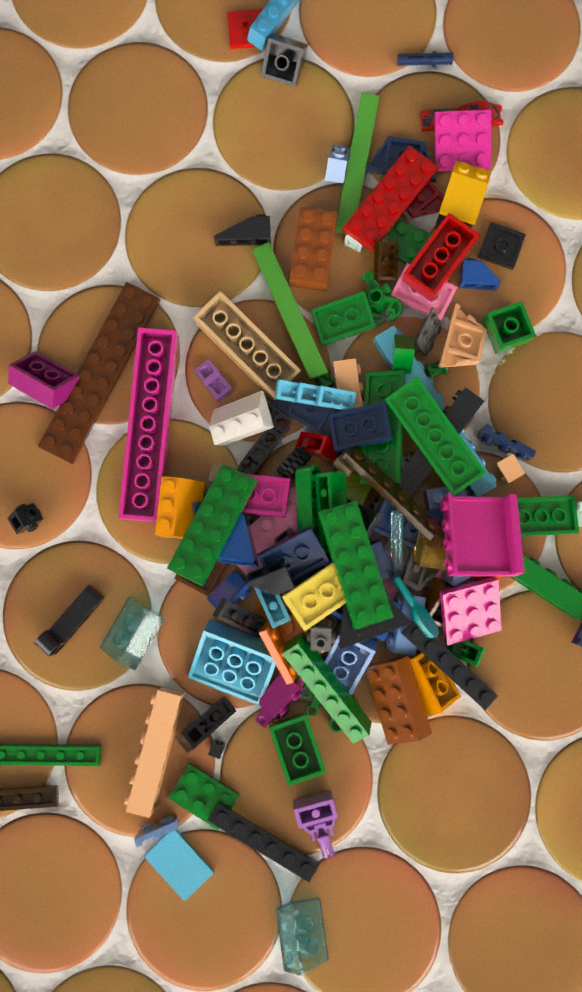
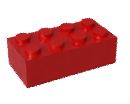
(440, 257)

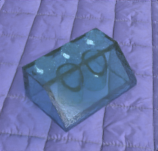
(131, 634)
(302, 935)

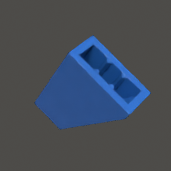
(240, 546)

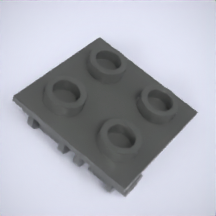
(430, 328)

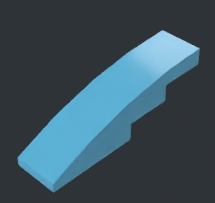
(315, 395)

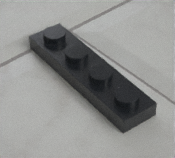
(239, 617)

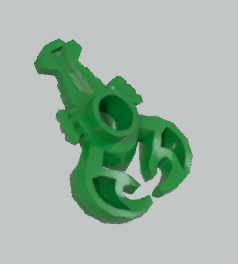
(378, 300)

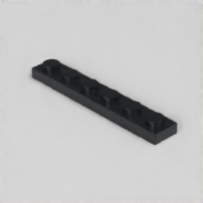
(450, 665)
(263, 841)

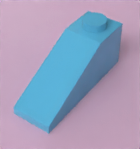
(273, 608)

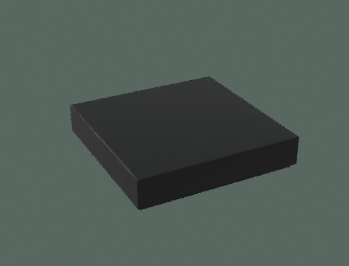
(501, 246)

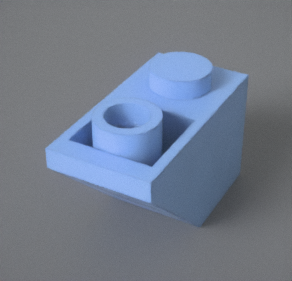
(337, 164)

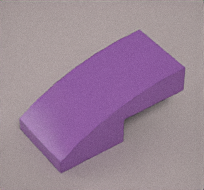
(213, 380)

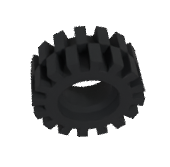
(297, 458)

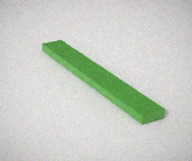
(357, 159)
(289, 311)

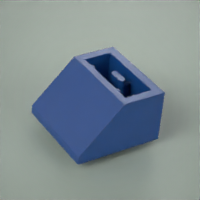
(232, 589)

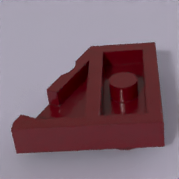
(426, 202)

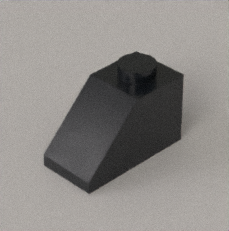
(272, 578)

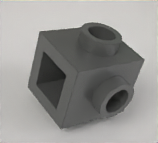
(321, 636)

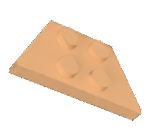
(463, 340)

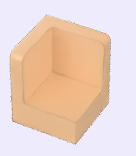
(510, 469)

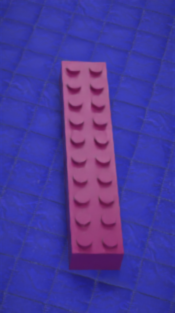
(148, 423)

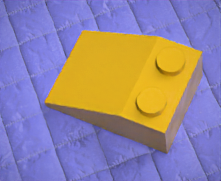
(465, 192)

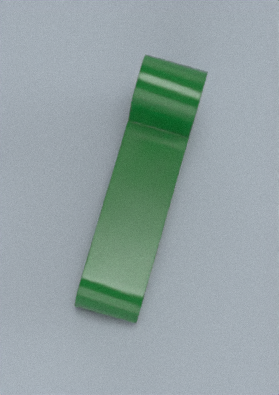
(306, 497)

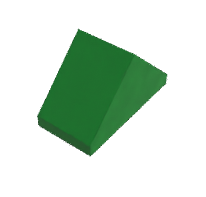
(403, 353)
(467, 652)

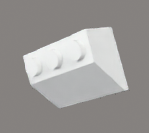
(240, 419)

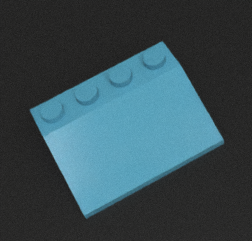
(232, 662)

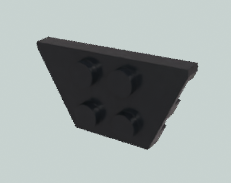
(349, 636)

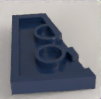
(504, 445)

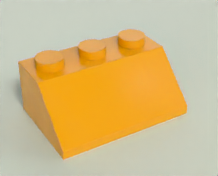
(175, 505)
(434, 685)

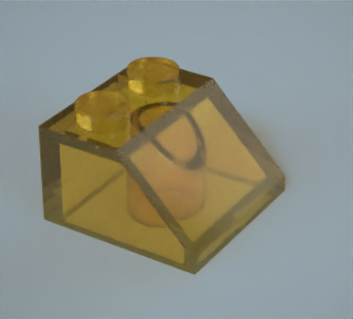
(430, 553)

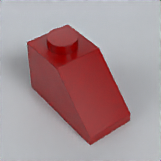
(317, 445)

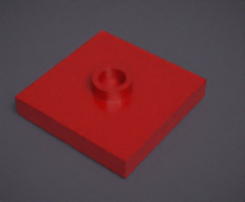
(239, 25)

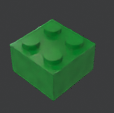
(509, 327)

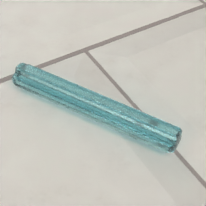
(396, 543)

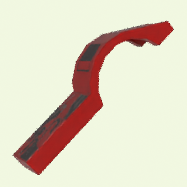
(427, 116)

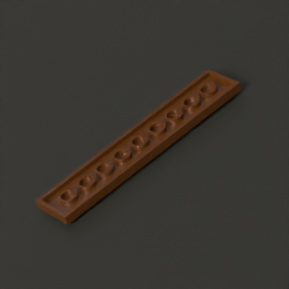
(99, 373)

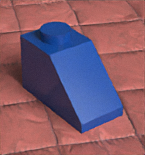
(477, 275)

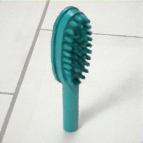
(421, 615)

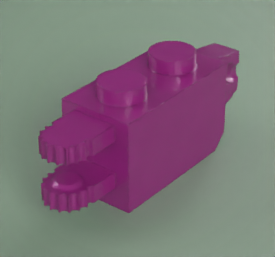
(277, 700)

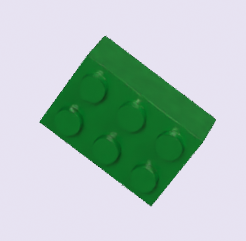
(297, 748)

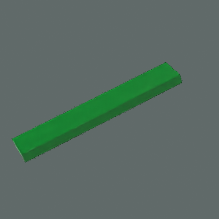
(50, 754)

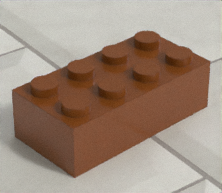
(313, 248)
(398, 700)

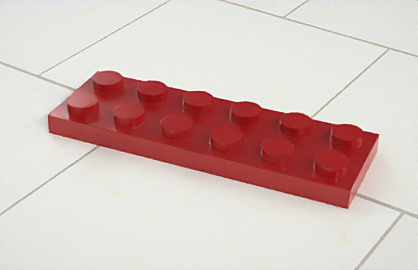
(390, 198)

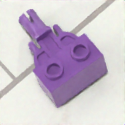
(316, 815)

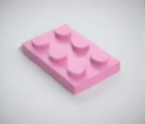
(418, 302)

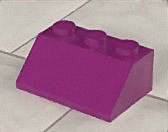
(42, 379)

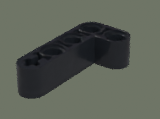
(261, 444)
(55, 638)

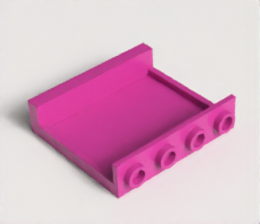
(482, 536)

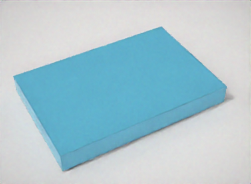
(179, 864)

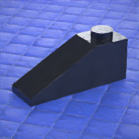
(250, 231)
(205, 724)

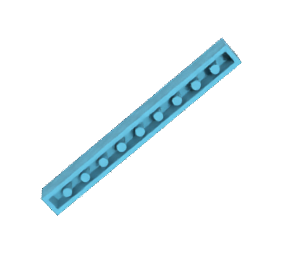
(384, 344)

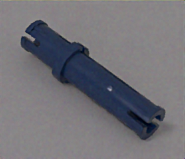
(425, 59)

